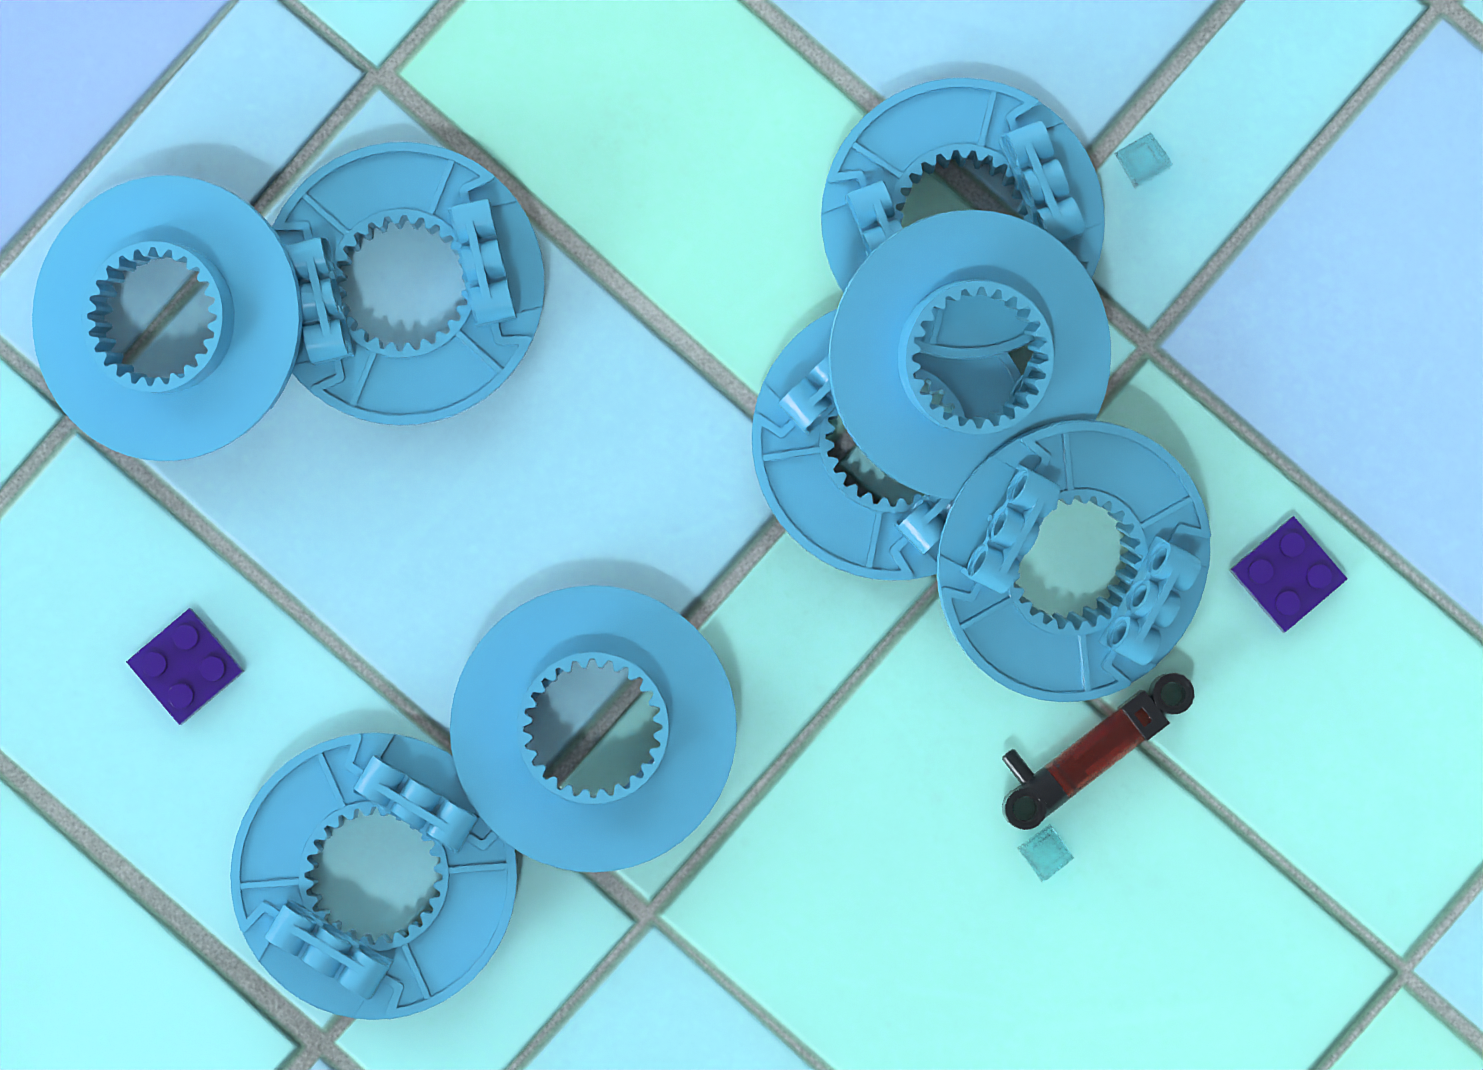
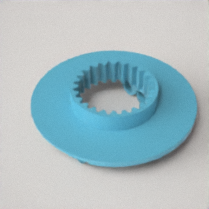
(961, 123)
(499, 271)
(884, 313)
(253, 332)
(801, 479)
(998, 523)
(519, 663)
(282, 914)

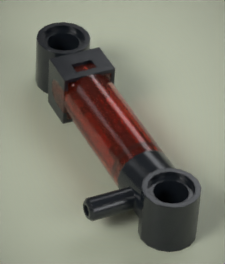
(1093, 753)

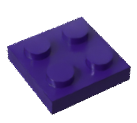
(1288, 574)
(185, 666)

